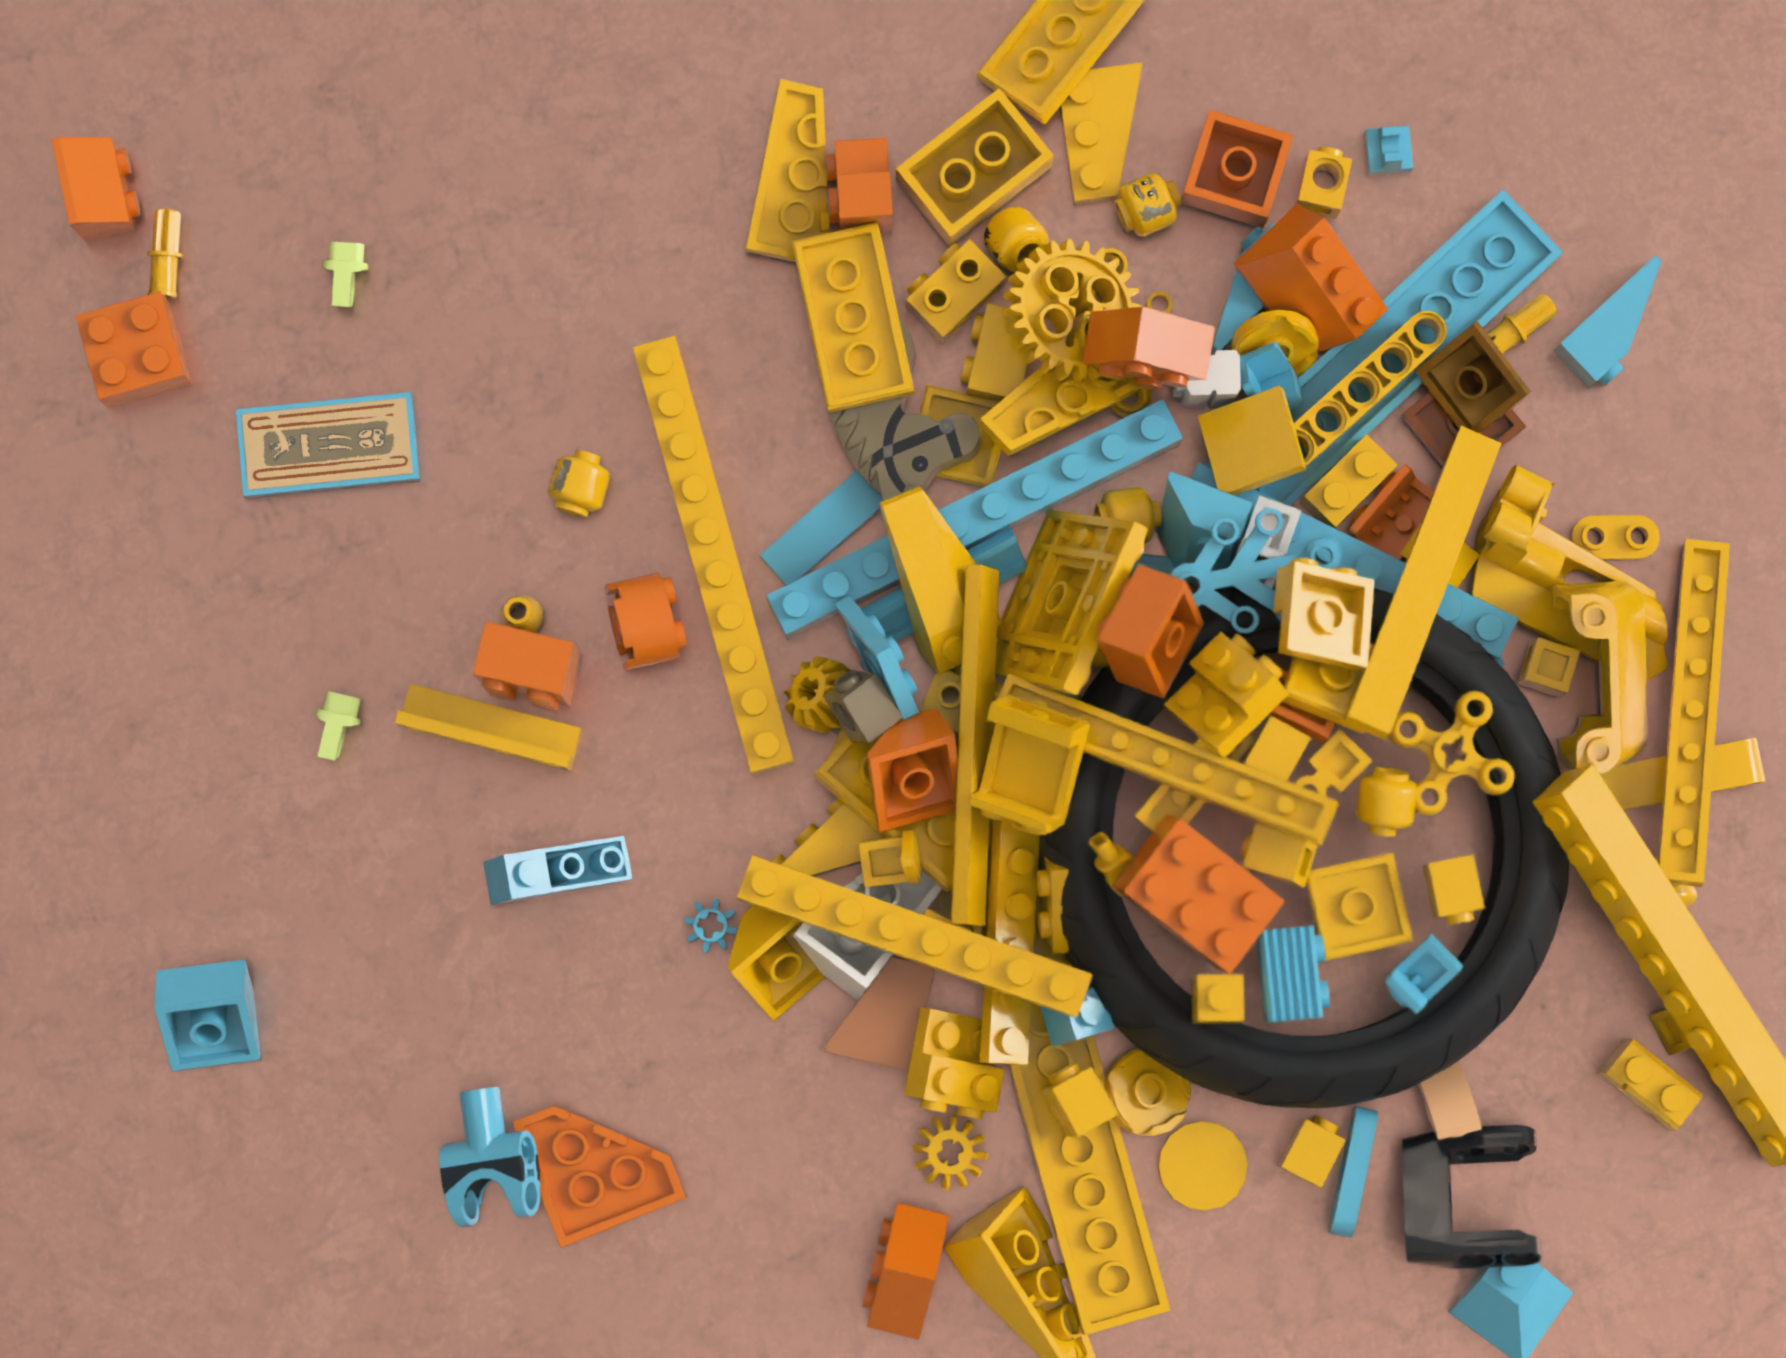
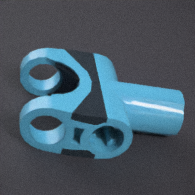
(488, 1156)

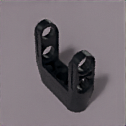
(1429, 1200)

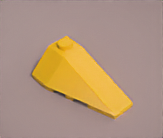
(931, 575)
(1012, 1270)

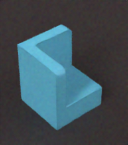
(1267, 369)

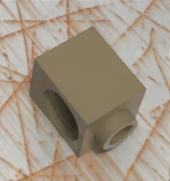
(862, 706)

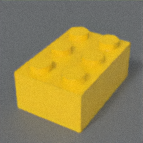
(974, 167)

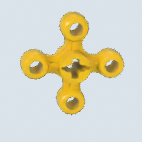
(1470, 764)

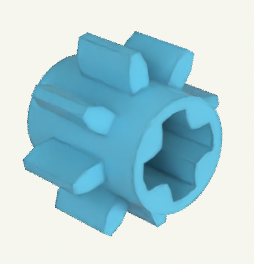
(704, 914)

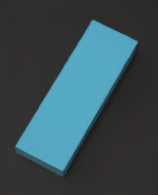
(822, 529)

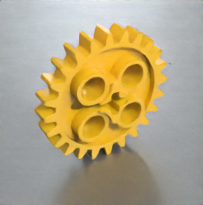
(1037, 299)

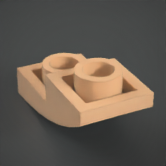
(1450, 1103)

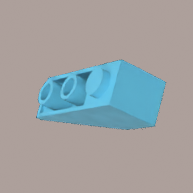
(556, 870)

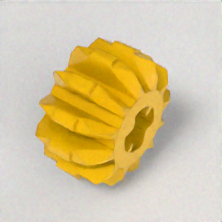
(807, 694)
(935, 1146)

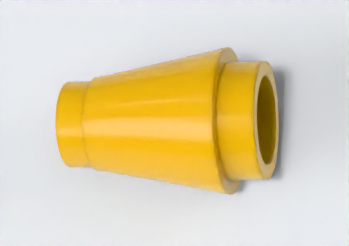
(534, 613)

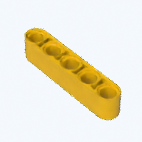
(1372, 375)
(1643, 781)

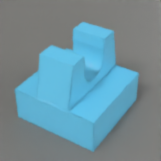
(1388, 150)

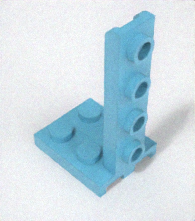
(887, 620)

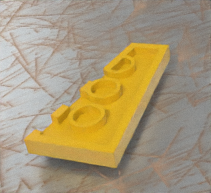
(1048, 405)

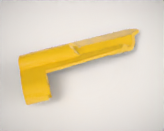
(1526, 558)

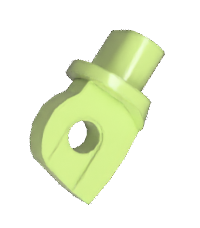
(344, 260)
(338, 713)

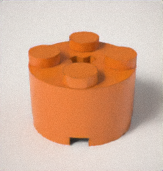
(644, 620)

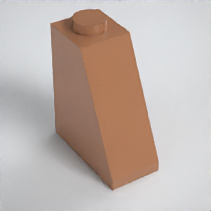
(886, 1016)

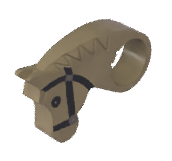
(903, 449)

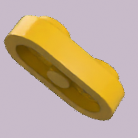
(1616, 536)

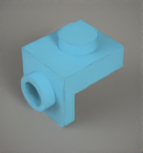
(1422, 974)

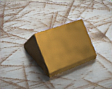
(1473, 380)

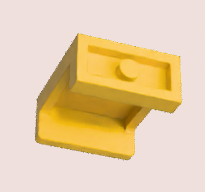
(1030, 765)

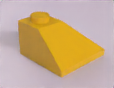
(772, 961)

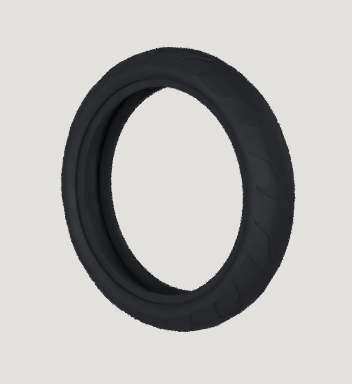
(1383, 1057)

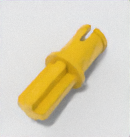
(165, 252)
(1523, 322)

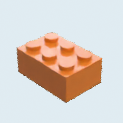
(527, 665)
(1198, 893)

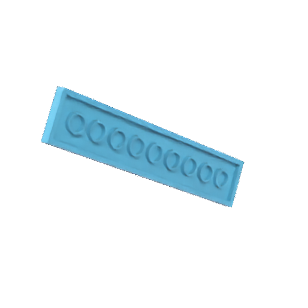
(1463, 283)

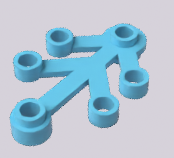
(1243, 571)

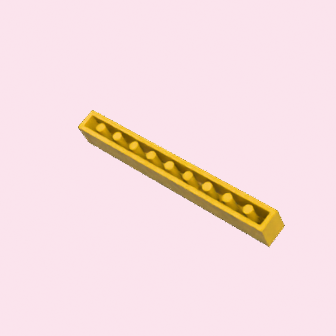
(713, 556)
(1671, 952)

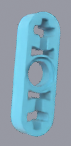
(1353, 1172)

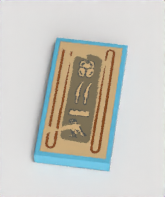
(327, 444)

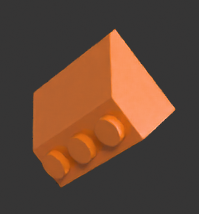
(1309, 271)

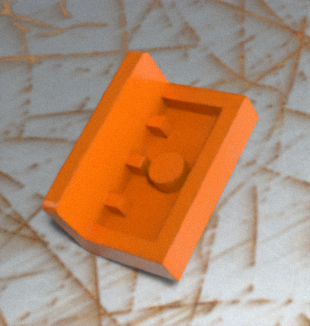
(1393, 513)

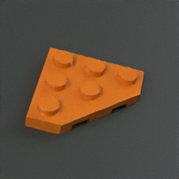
(596, 1174)

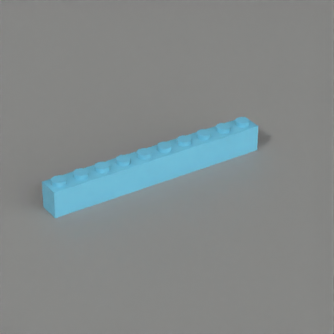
(985, 513)

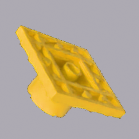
(1063, 598)

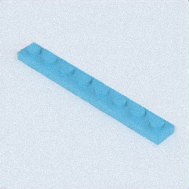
(1470, 614)

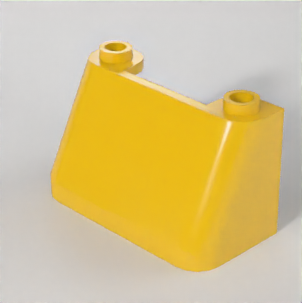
(1616, 618)

